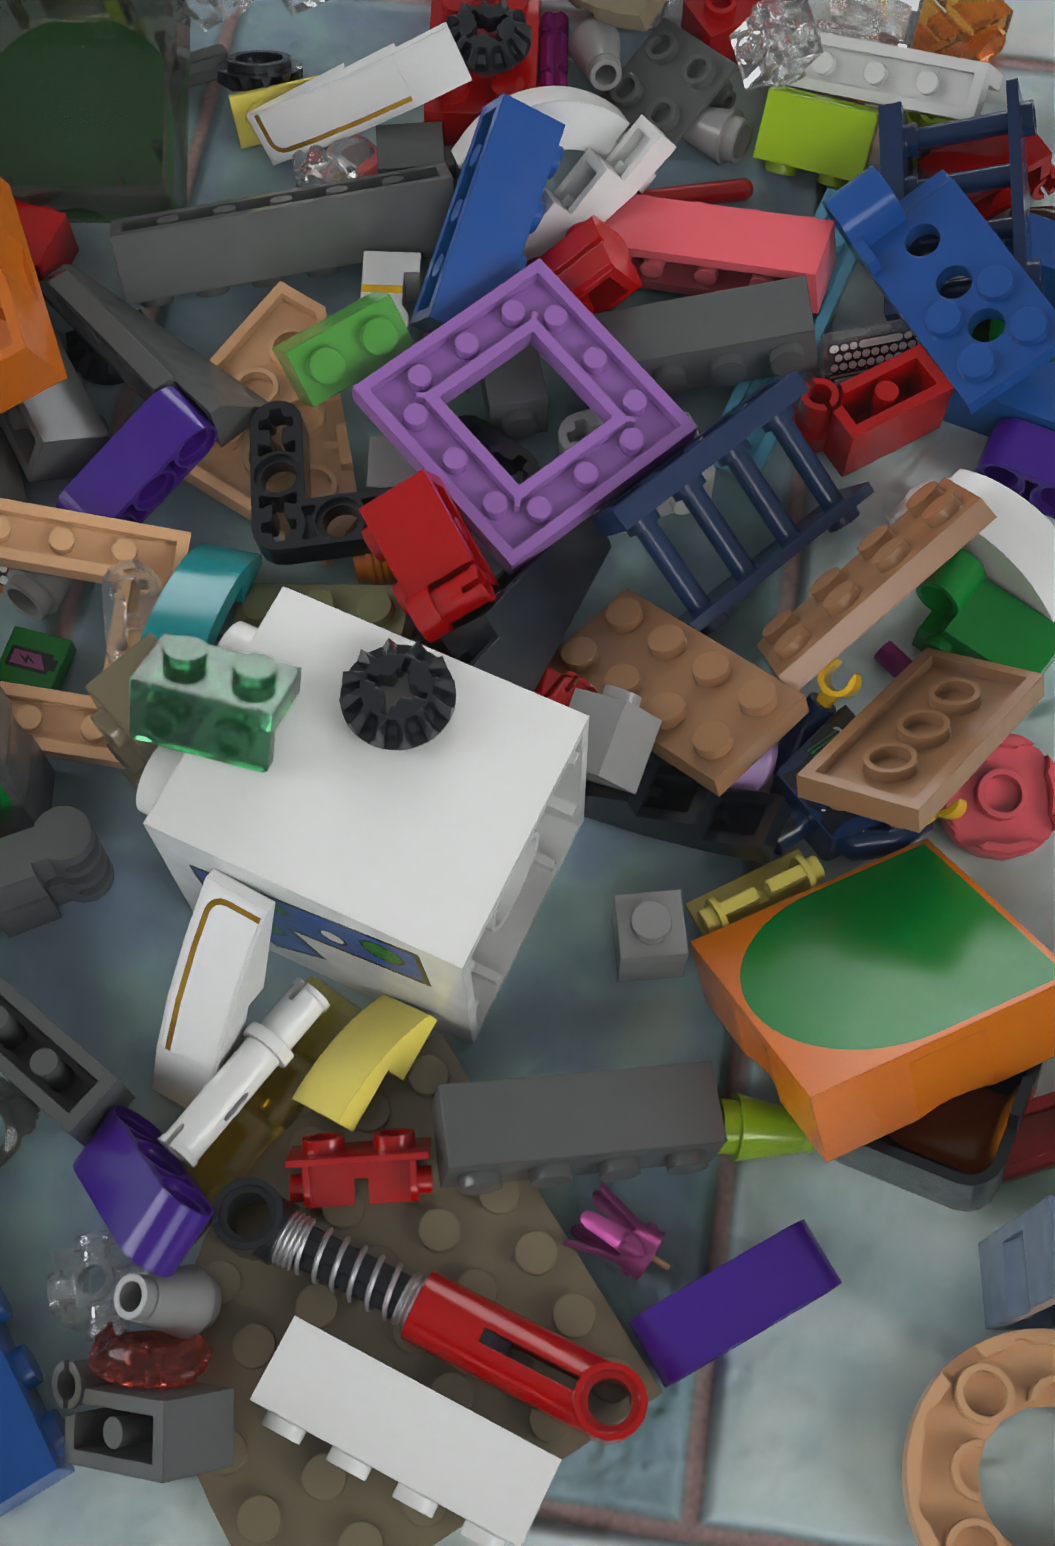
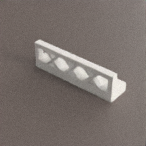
(890, 74)

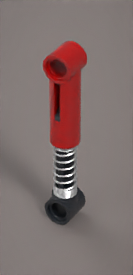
(435, 1313)

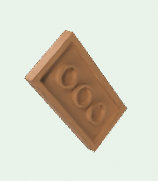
(885, 571)
(711, 702)
(920, 738)

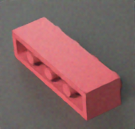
(719, 248)

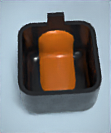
(956, 1149)

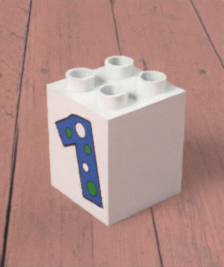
(383, 862)

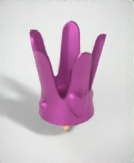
(619, 1240)

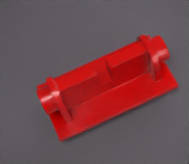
(333, 1165)

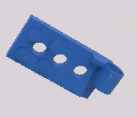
(880, 237)

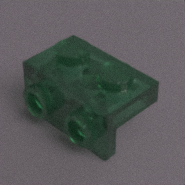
(211, 701)

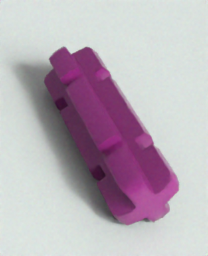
(554, 49)

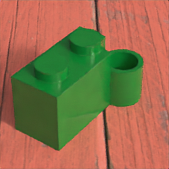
(982, 619)

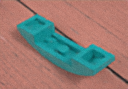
(203, 592)

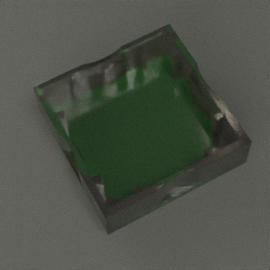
(95, 105)

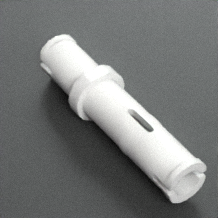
(265, 1048)

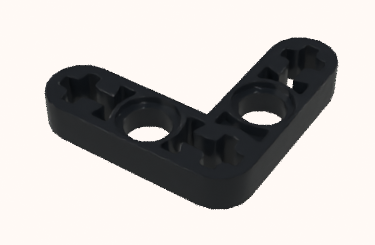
(305, 515)

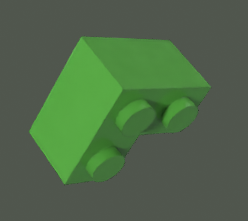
(343, 348)

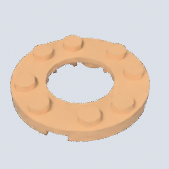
(956, 1420)

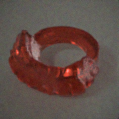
(148, 1358)

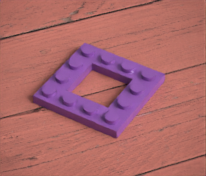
(537, 309)

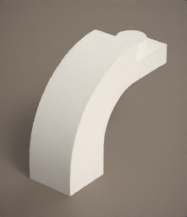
(587, 120)
(1014, 547)

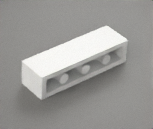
(406, 1432)

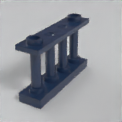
(905, 140)
(683, 480)

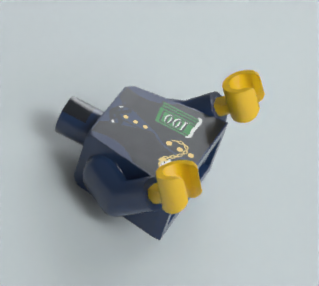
(823, 828)

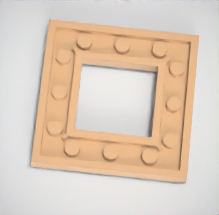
(80, 549)

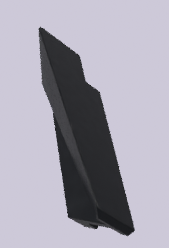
(531, 609)

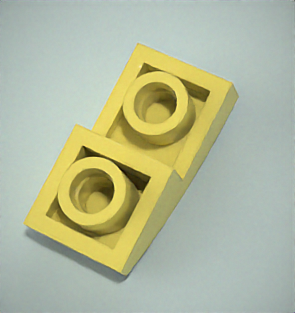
(351, 1068)

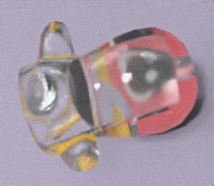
(340, 161)

